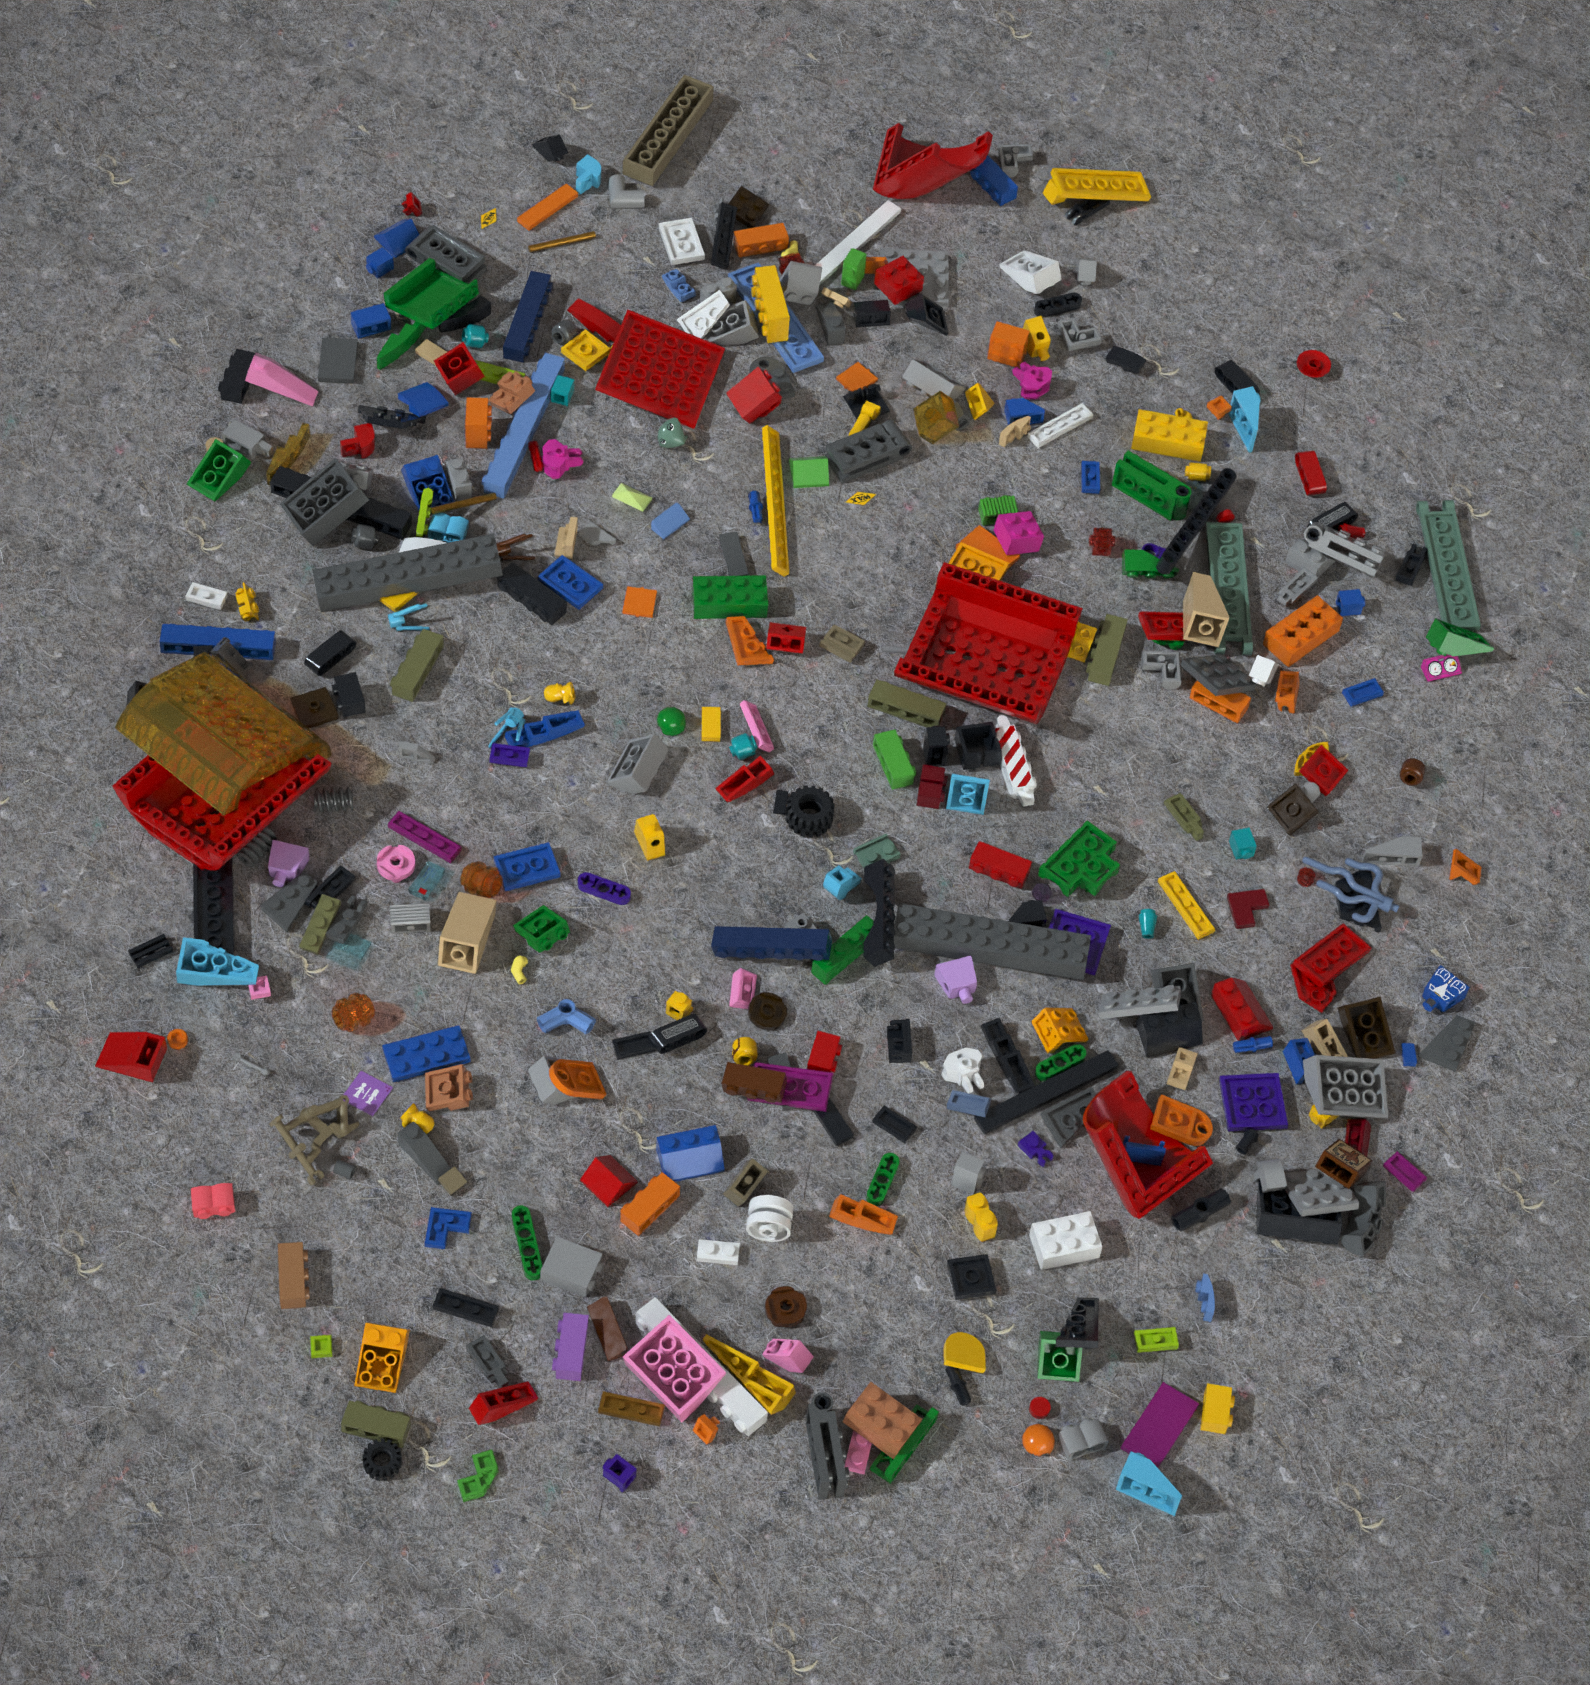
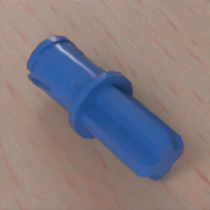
(755, 506)
(1253, 1044)

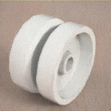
(769, 1218)

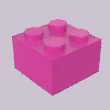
(1018, 533)

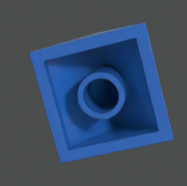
(397, 237)

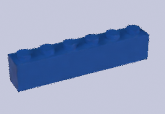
(248, 642)

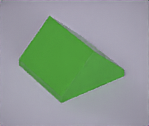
(809, 471)

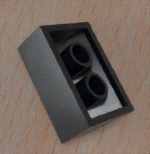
(1170, 1030)

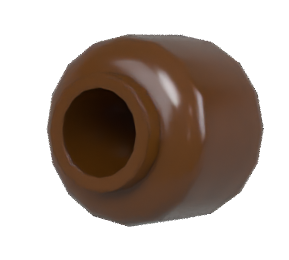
(1412, 772)

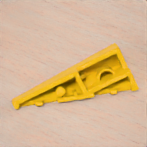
(765, 1386)

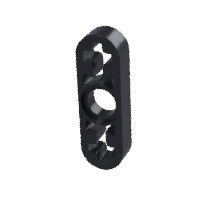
(1069, 302)

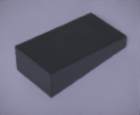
(780, 802)

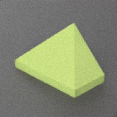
(632, 497)

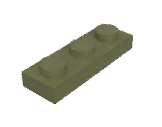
(319, 924)

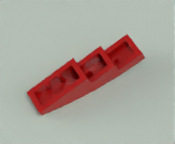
(595, 319)

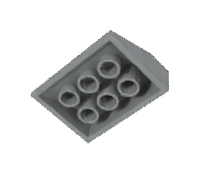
(1347, 1086)

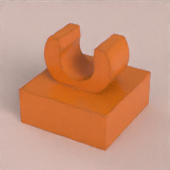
(1219, 407)
(706, 1428)

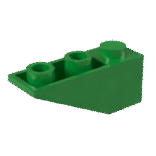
(1142, 563)

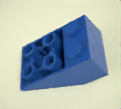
(427, 474)

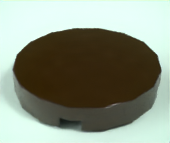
(767, 1011)

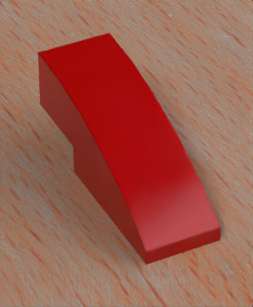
(745, 779)

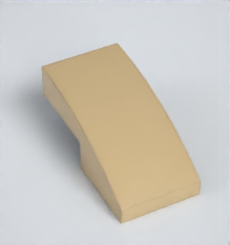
(1182, 1068)

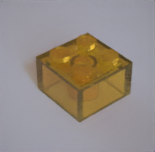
(936, 417)

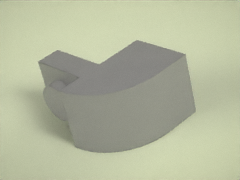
(1271, 1175)

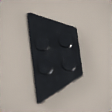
(389, 418)
(1345, 910)

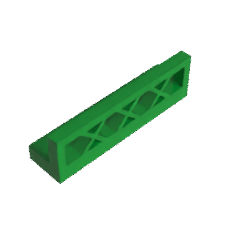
(908, 1448)

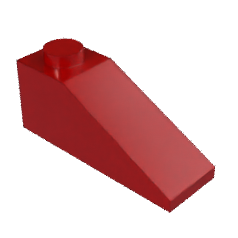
(500, 1402)

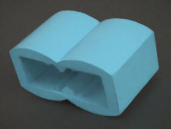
(448, 528)

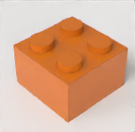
(1008, 344)
(478, 423)

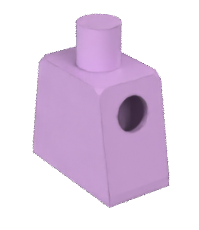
(286, 861)
(957, 978)

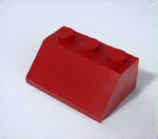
(1240, 1008)

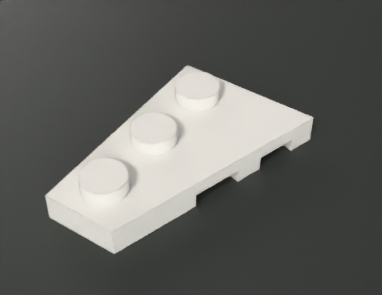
(704, 315)

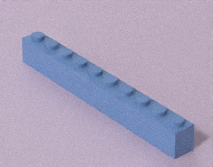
(523, 427)

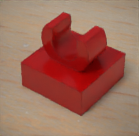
(412, 205)

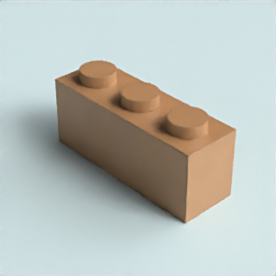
(293, 1275)

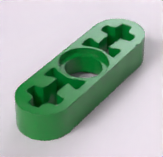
(1064, 1055)
(881, 1171)

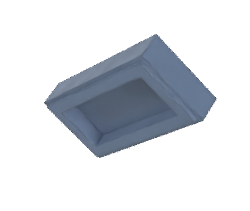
(968, 1103)

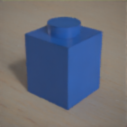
(379, 262)
(1350, 602)

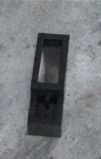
(467, 314)

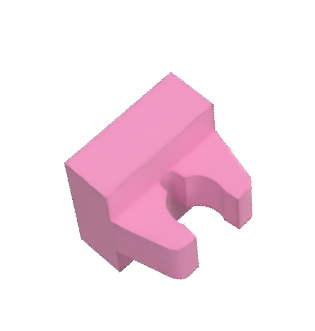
(261, 988)

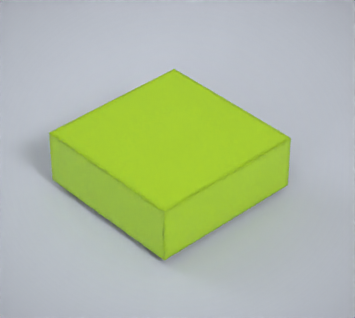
(321, 1346)

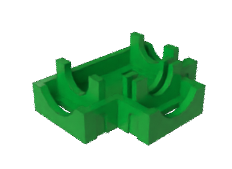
(1082, 861)

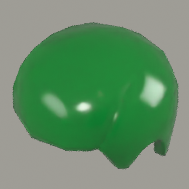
(671, 721)

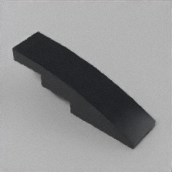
(1007, 1055)

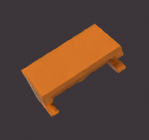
(1287, 690)

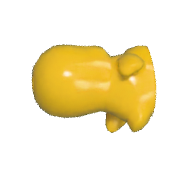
(558, 692)
(422, 1119)

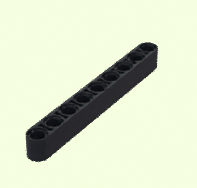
(1196, 521)

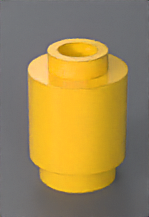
(1198, 471)

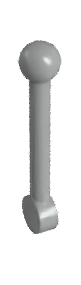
(237, 1057)

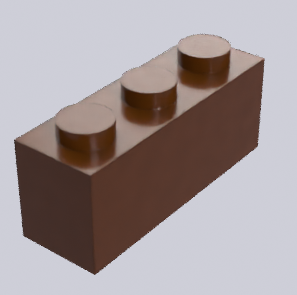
(754, 1082)

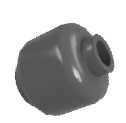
(564, 332)
(364, 537)

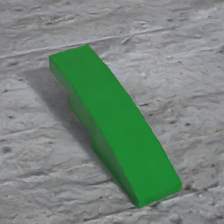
(399, 344)

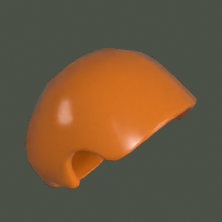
(1038, 1440)

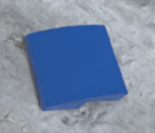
(423, 399)

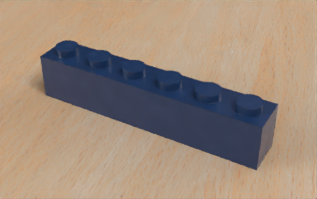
(527, 316)
(771, 943)

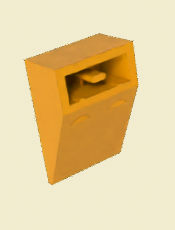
(381, 1357)

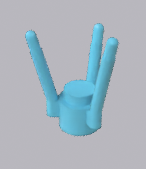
(397, 618)
(513, 718)

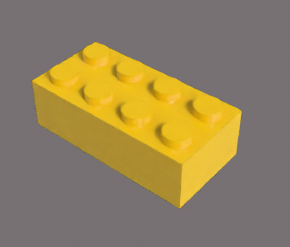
(770, 303)
(1169, 435)

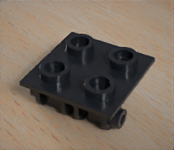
(857, 398)

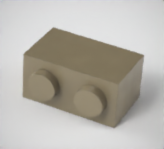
(745, 1182)

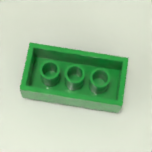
(729, 596)

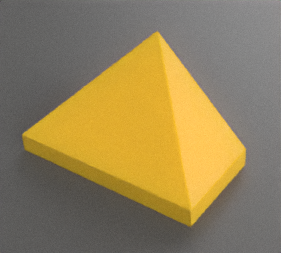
(978, 400)

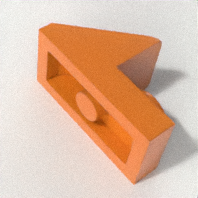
(1464, 867)

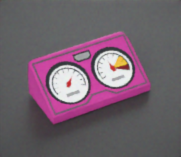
(1441, 667)

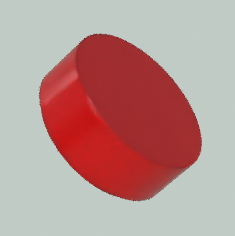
(1225, 516)
(1039, 1407)

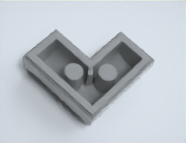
(1011, 154)
(621, 197)
(1076, 338)
(1167, 663)

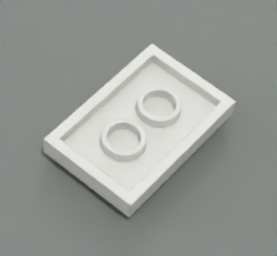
(681, 241)

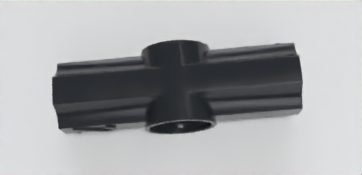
(1210, 1205)

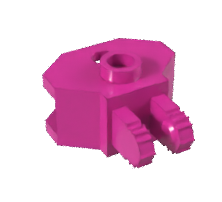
(1033, 379)
(559, 458)

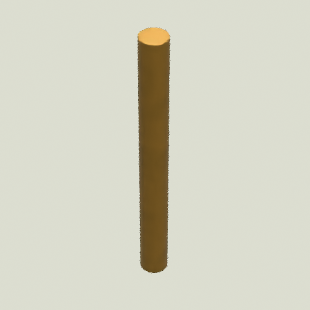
(562, 241)
(463, 503)

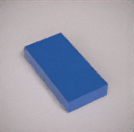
(1362, 692)

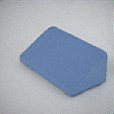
(669, 521)

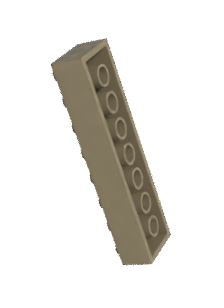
(668, 130)

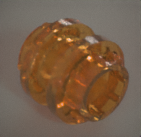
(481, 879)
(353, 1011)

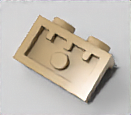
(566, 539)

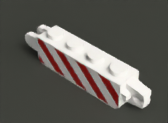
(1014, 763)

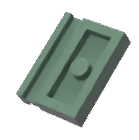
(876, 850)

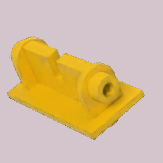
(246, 596)

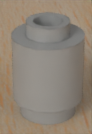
(1311, 790)

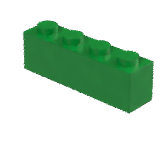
(843, 951)

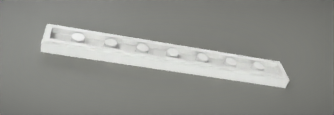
(858, 238)

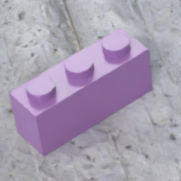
(570, 1346)

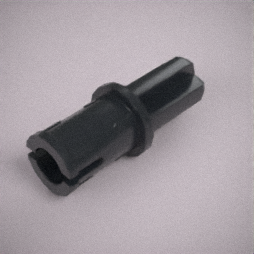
(958, 1385)

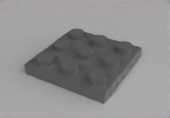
(1218, 674)

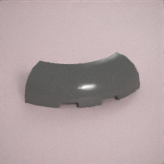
(1366, 1219)

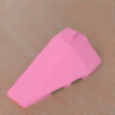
(276, 378)

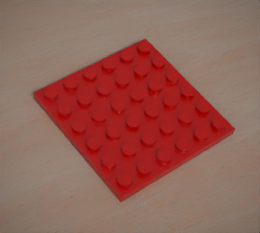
(660, 368)

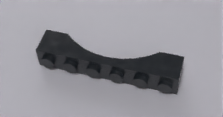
(879, 942)

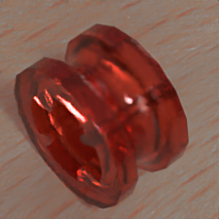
(1306, 882)

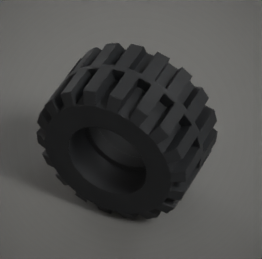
(810, 799)

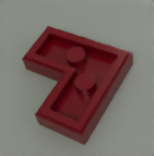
(1243, 903)

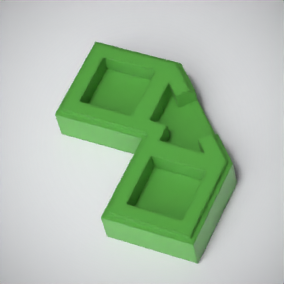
(477, 1485)

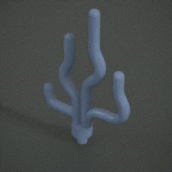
(1370, 896)

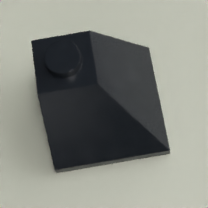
(927, 314)

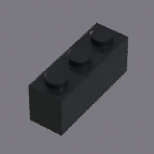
(234, 386)

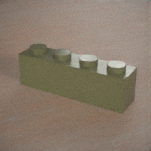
(1107, 649)
(417, 665)
(906, 704)

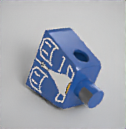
(1443, 991)

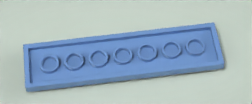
(800, 349)

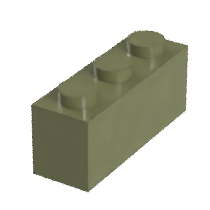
(375, 1423)

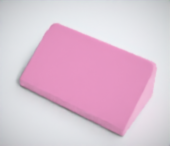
(742, 988)

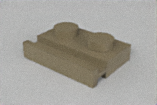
(842, 643)

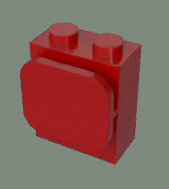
(755, 395)

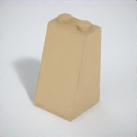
(1203, 612)
(466, 932)

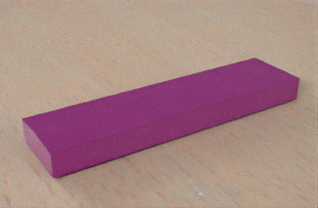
(424, 837)

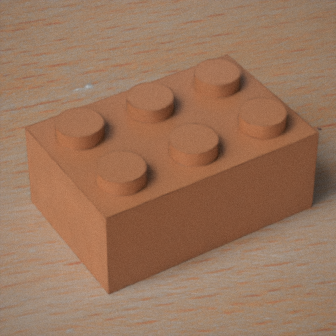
(881, 1420)

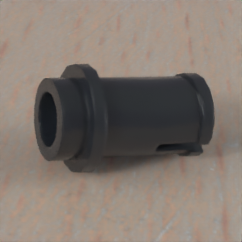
(1250, 1136)

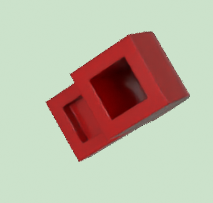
(362, 443)

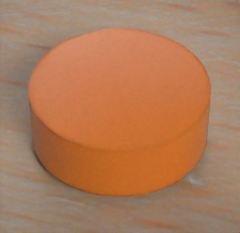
(177, 1039)

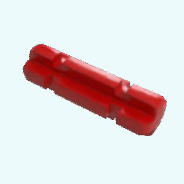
(535, 456)

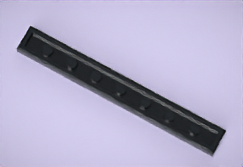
(1047, 1092)

